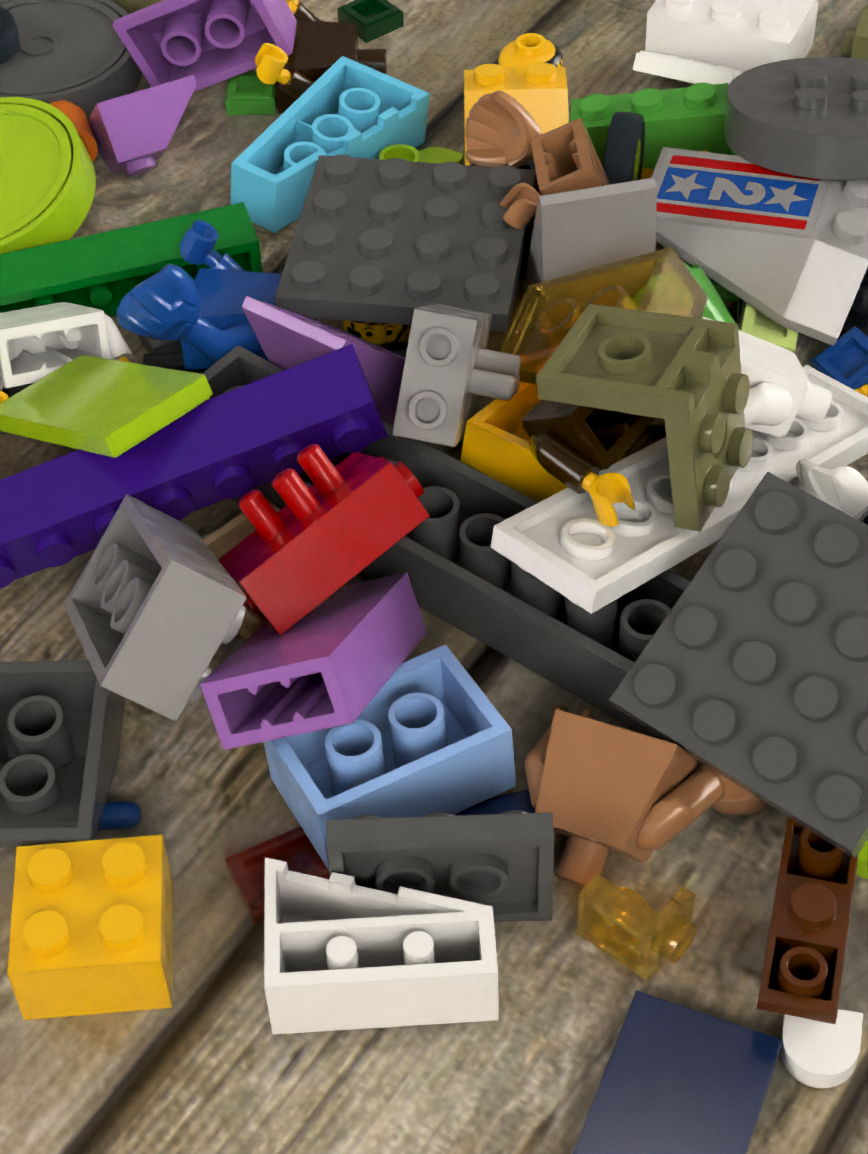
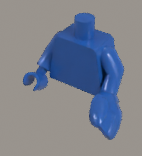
(199, 311)

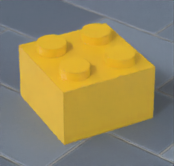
(92, 927)

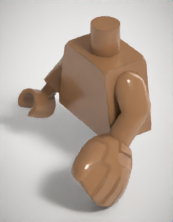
(507, 135)
(620, 791)

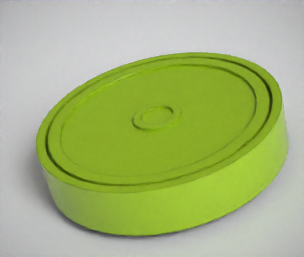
(43, 175)

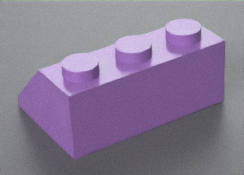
(204, 37)

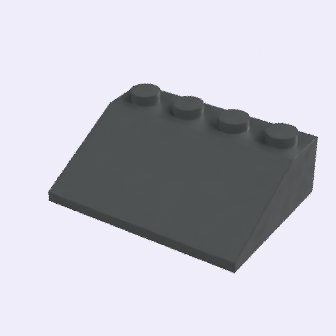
(55, 751)

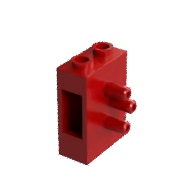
(321, 533)

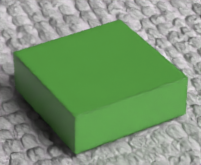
(250, 96)

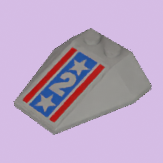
(767, 235)

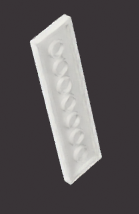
(599, 563)

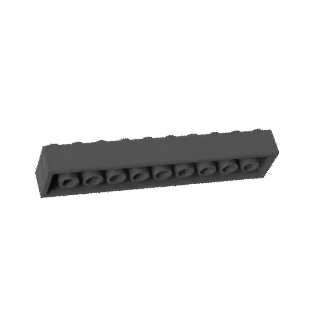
(480, 589)

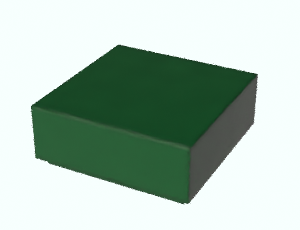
(371, 17)

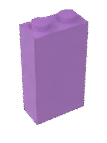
(319, 668)

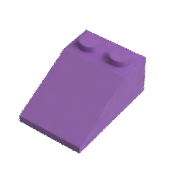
(295, 339)

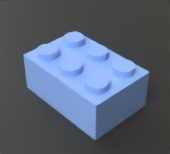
(412, 752)

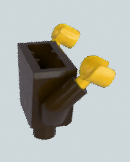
(315, 50)
(579, 442)

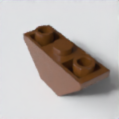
(808, 928)

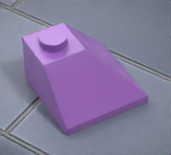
(139, 125)

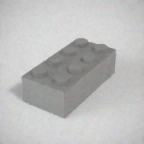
(153, 609)

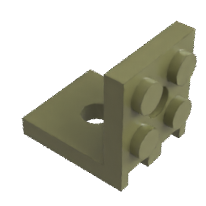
(672, 372)

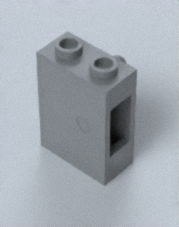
(447, 371)

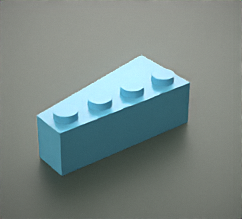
(342, 113)

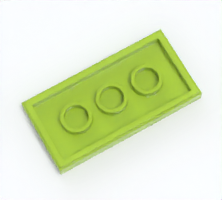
(102, 404)

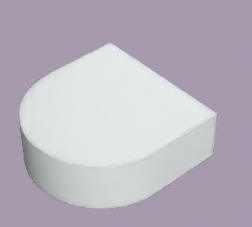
(821, 1051)

